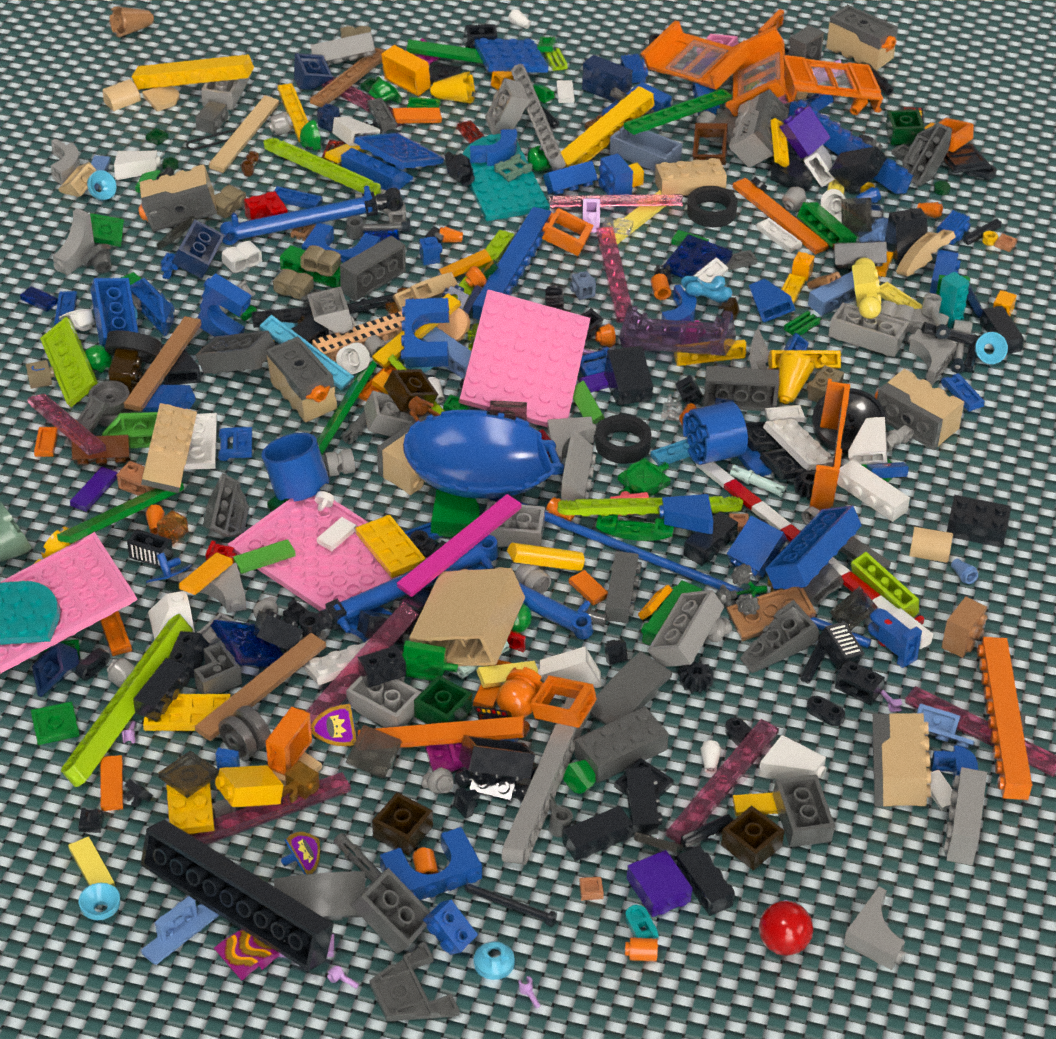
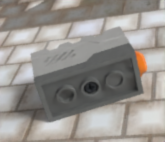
(752, 129)

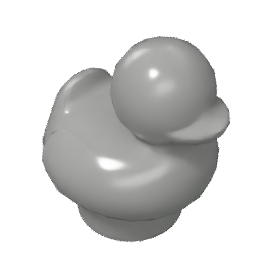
(705, 117)
(267, 603)
(720, 628)
(438, 781)

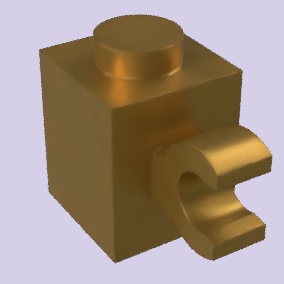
(300, 781)

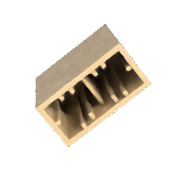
(470, 614)

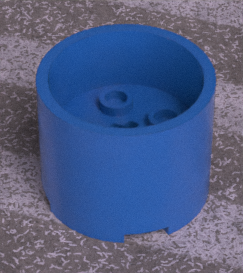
(715, 432)
(295, 466)

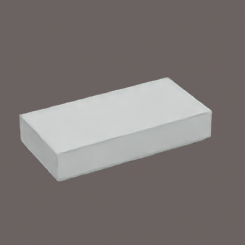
(565, 91)
(787, 412)
(336, 534)
(940, 790)

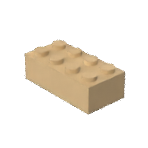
(687, 176)

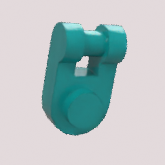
(638, 917)

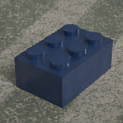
(603, 75)
(198, 249)

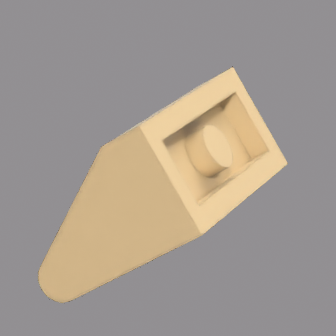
(77, 182)

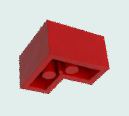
(264, 206)

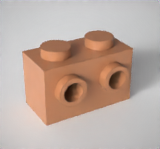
(130, 479)

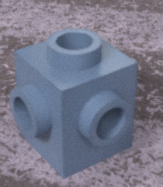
(583, 285)

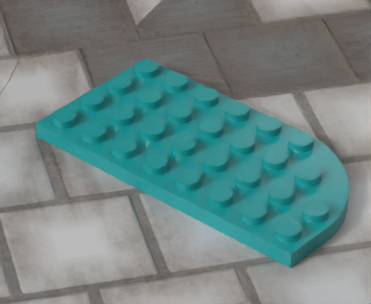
(499, 197)
(27, 612)

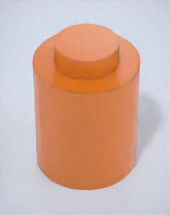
(660, 286)
(425, 861)
(642, 949)

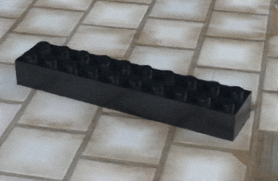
(237, 895)

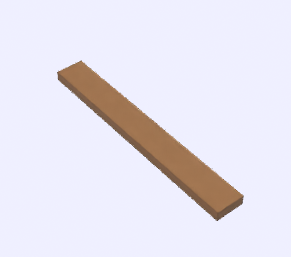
(346, 79)
(162, 364)
(262, 684)

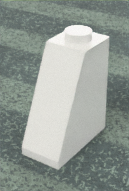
(349, 128)
(135, 163)
(819, 164)
(870, 442)
(572, 665)
(791, 760)

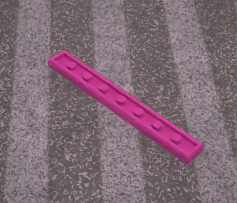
(459, 545)

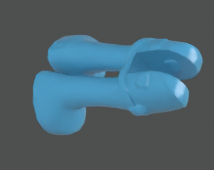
(713, 290)

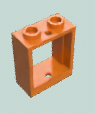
(961, 132)
(563, 239)
(582, 693)
(289, 740)

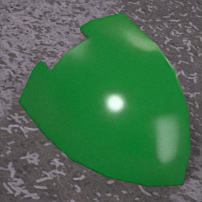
(544, 93)
(310, 136)
(579, 776)

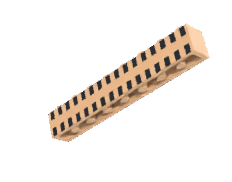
(385, 327)

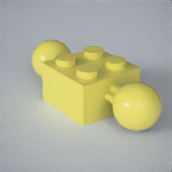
(867, 288)

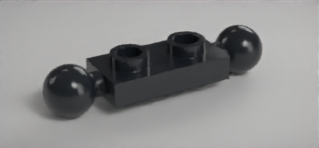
(486, 785)

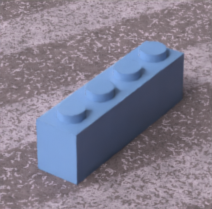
(832, 295)
(458, 354)

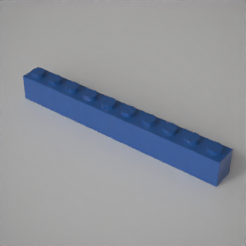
(890, 175)
(515, 258)

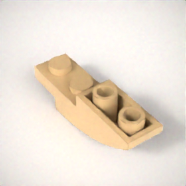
(921, 251)
(429, 288)

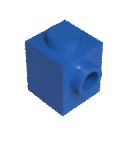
(430, 250)

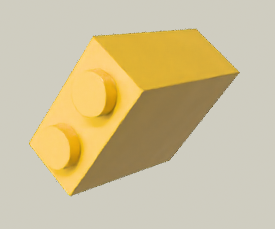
(249, 786)

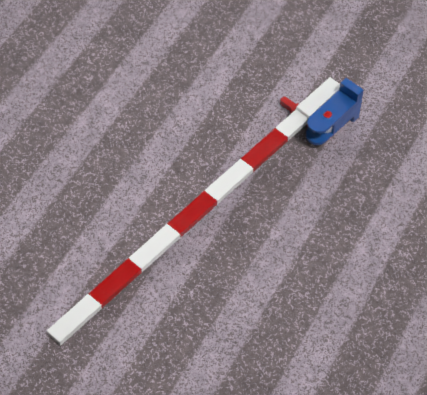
(890, 625)

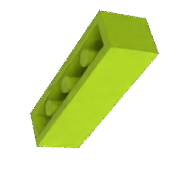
(885, 583)

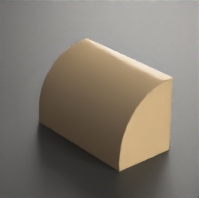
(121, 95)
(931, 544)

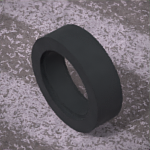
(712, 218)
(147, 346)
(623, 423)

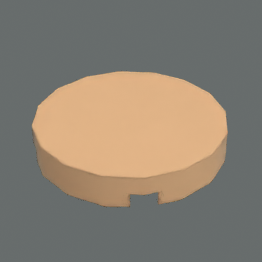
(458, 325)

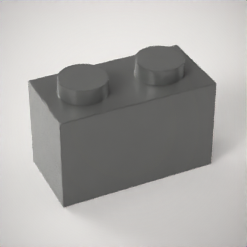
(211, 117)

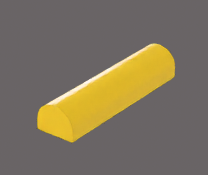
(737, 351)
(820, 357)
(546, 556)

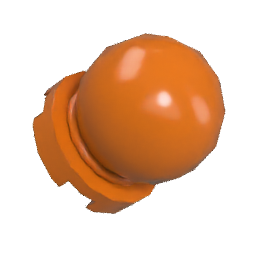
(518, 691)

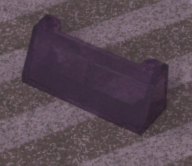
(678, 335)

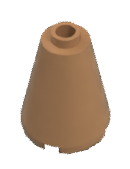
(129, 20)

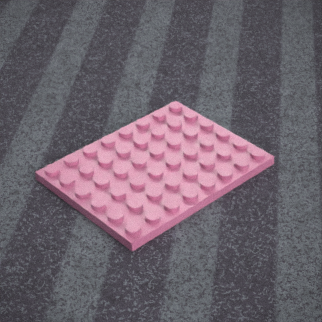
(525, 356)
(315, 571)
(85, 587)

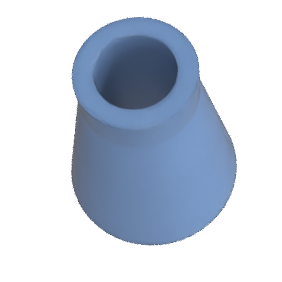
(966, 572)

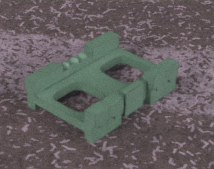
(511, 166)

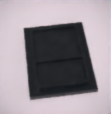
(965, 159)

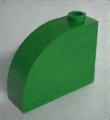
(452, 513)

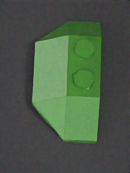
(136, 425)

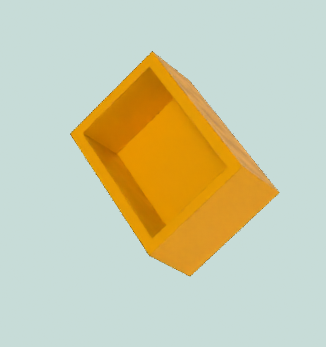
(406, 70)

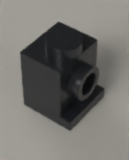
(691, 393)

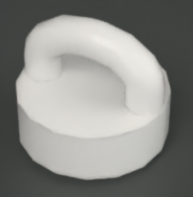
(324, 500)

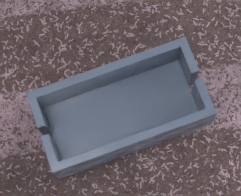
(645, 148)

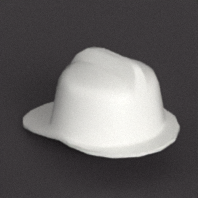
(832, 202)
(81, 319)
(353, 357)

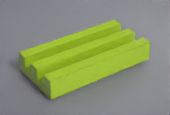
(557, 55)

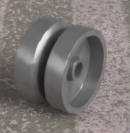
(115, 395)
(244, 732)

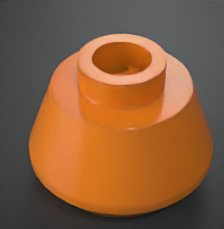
(475, 277)
(606, 335)

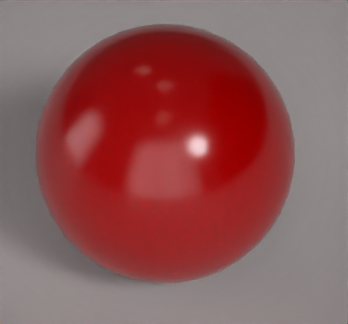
(786, 928)

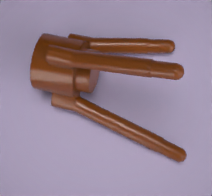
(420, 407)

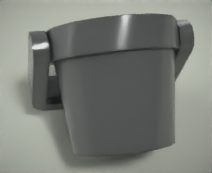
(99, 257)

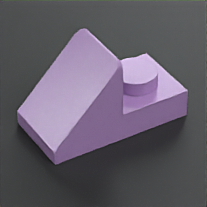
(591, 212)

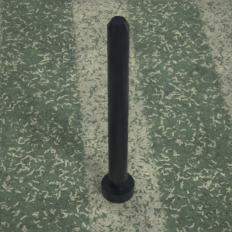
(550, 917)

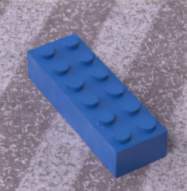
(813, 547)

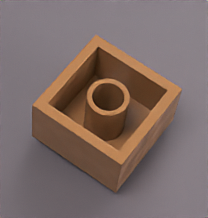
(964, 627)

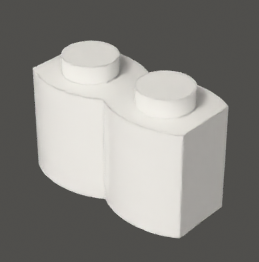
(242, 256)

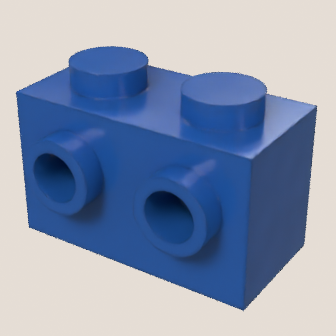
(450, 927)

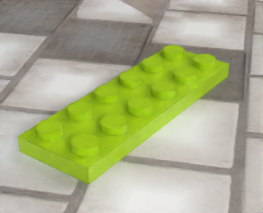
(69, 361)

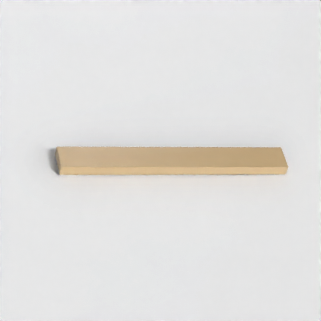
(243, 134)

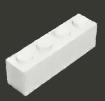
(873, 490)

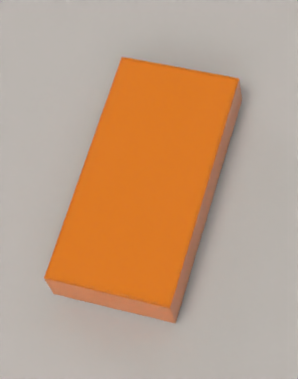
(46, 442)
(588, 587)

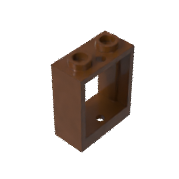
(710, 130)

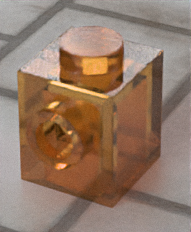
(172, 526)

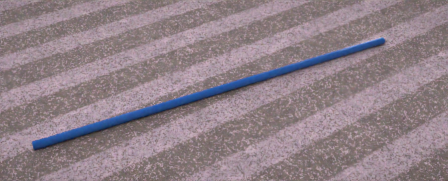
(662, 562)

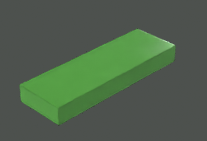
(587, 403)
(264, 556)

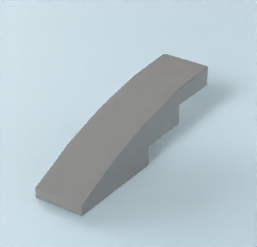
(758, 352)

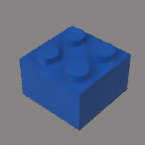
(615, 175)

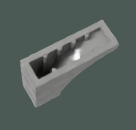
(77, 244)
(933, 351)
(560, 432)
(225, 588)
(871, 935)

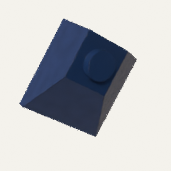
(310, 71)
(54, 667)

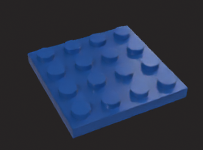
(505, 54)
(398, 150)

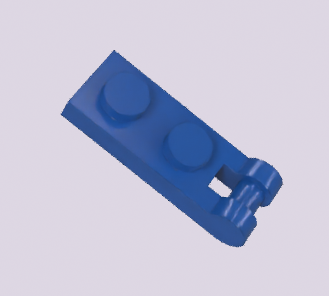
(961, 389)

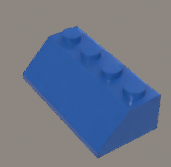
(374, 169)
(112, 306)

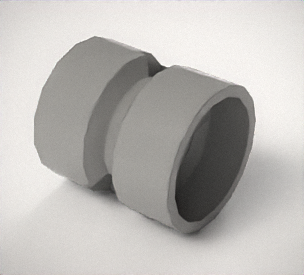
(339, 462)
(533, 577)

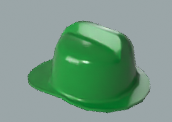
(384, 90)

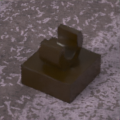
(730, 306)

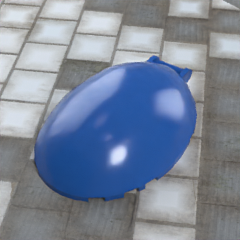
(479, 454)

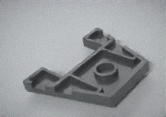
(402, 995)

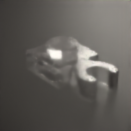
(620, 226)
(672, 409)

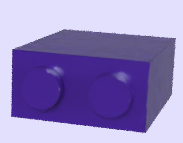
(804, 131)
(659, 883)

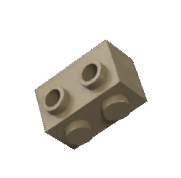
(817, 387)

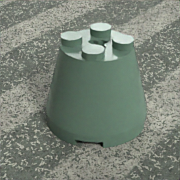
(12, 540)

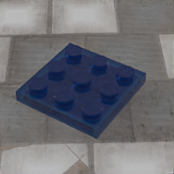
(694, 255)
(245, 646)

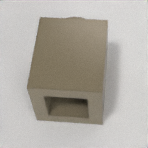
(39, 374)

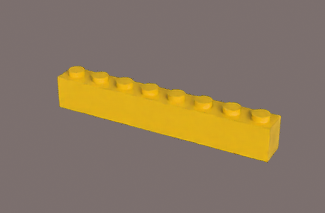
(193, 72)
(599, 134)

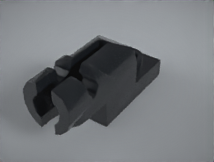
(459, 168)

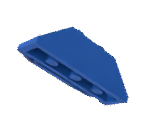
(154, 305)

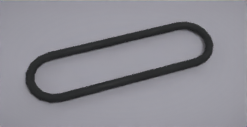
(206, 137)

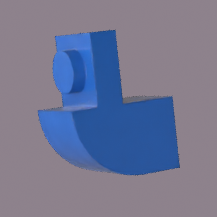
(953, 761)

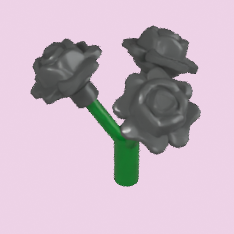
(746, 603)

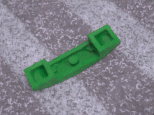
(634, 530)

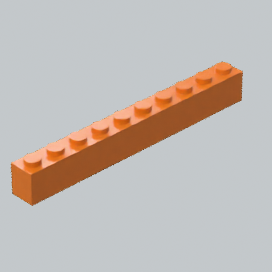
(1004, 719)

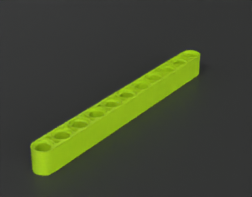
(121, 706)

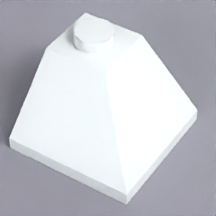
(166, 608)

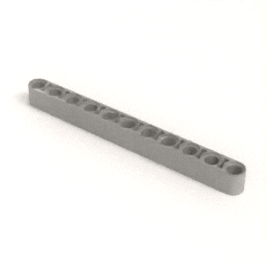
(539, 120)
(537, 798)

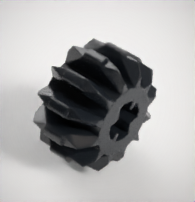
(555, 296)
(804, 483)
(696, 677)

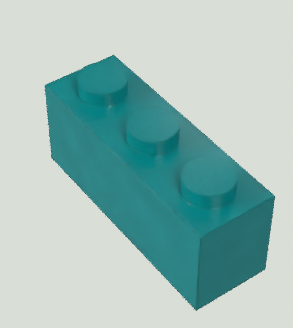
(954, 296)

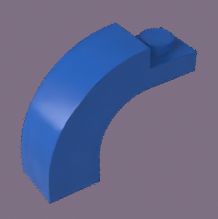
(497, 152)
(686, 306)

